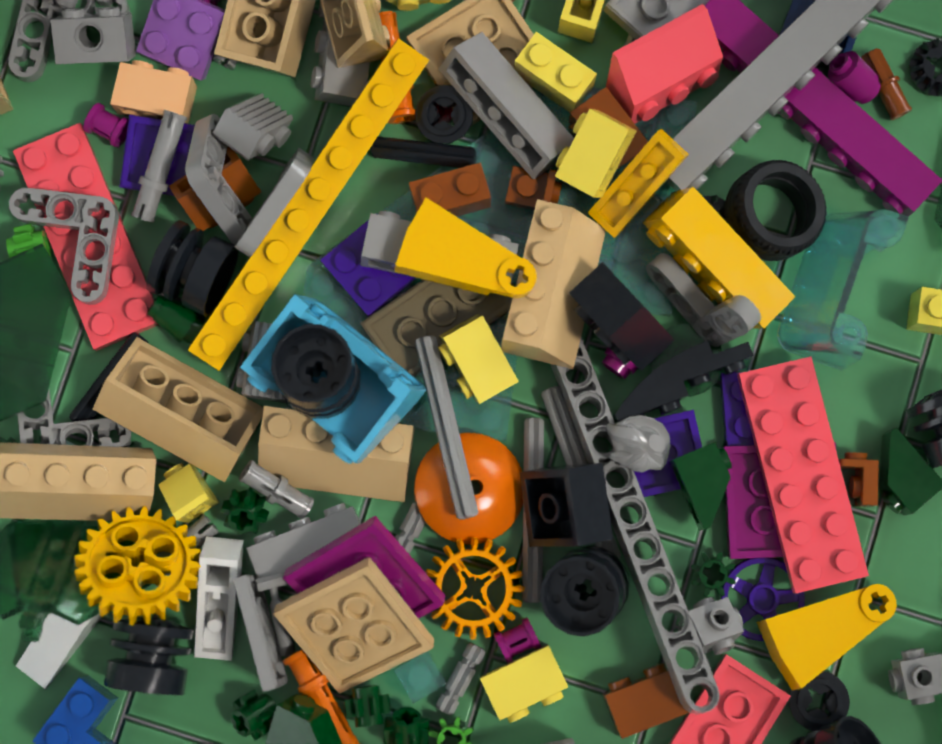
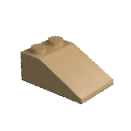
(355, 31)

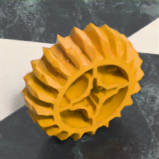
(500, 569)

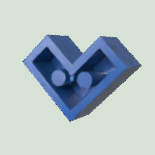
(79, 715)

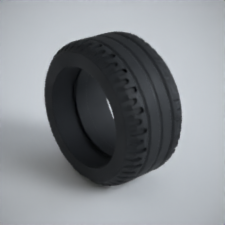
(802, 192)

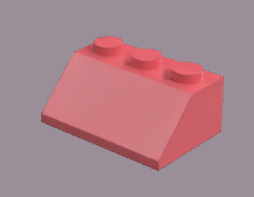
(665, 65)

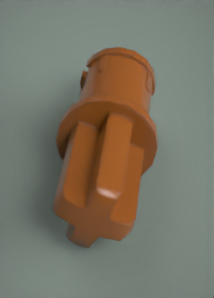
(890, 90)

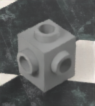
(716, 624)
(904, 676)

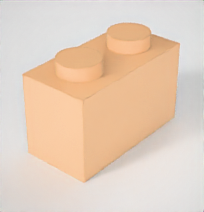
(149, 91)

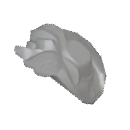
(639, 443)

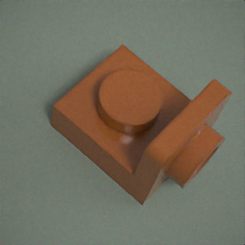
(525, 191)
(865, 482)

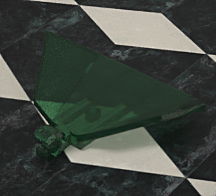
(31, 328)
(40, 573)

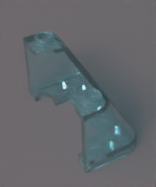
(816, 318)

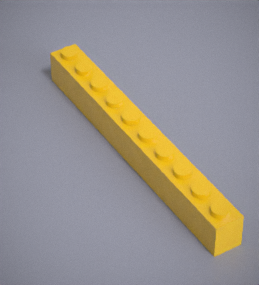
(309, 204)

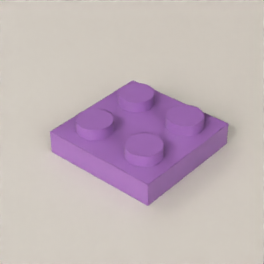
(182, 34)

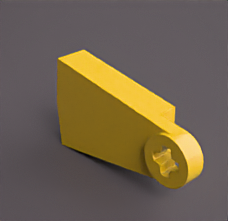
(458, 255)
(819, 634)

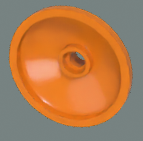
(498, 498)

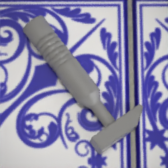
(284, 639)

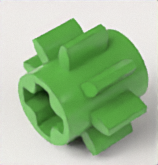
(25, 239)
(454, 728)

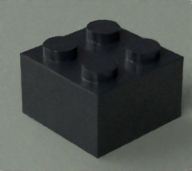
(619, 318)
(566, 505)

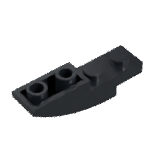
(665, 385)

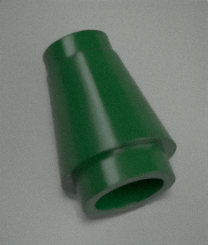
(176, 319)

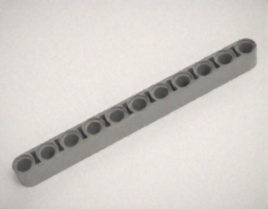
(642, 531)

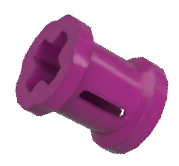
(106, 125)
(517, 640)

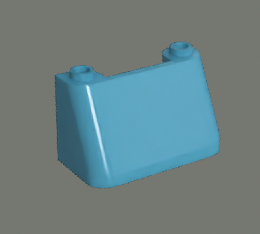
(385, 386)

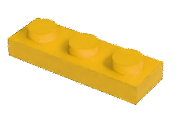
(638, 183)

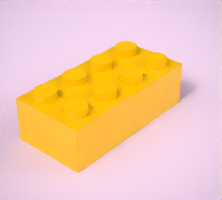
(715, 254)

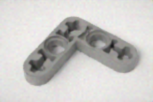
(20, 54)
(205, 177)
(287, 185)
(80, 220)
(711, 322)
(59, 432)

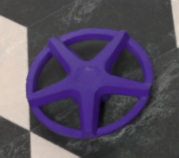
(761, 597)

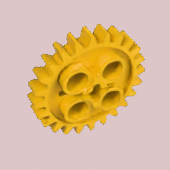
(137, 565)

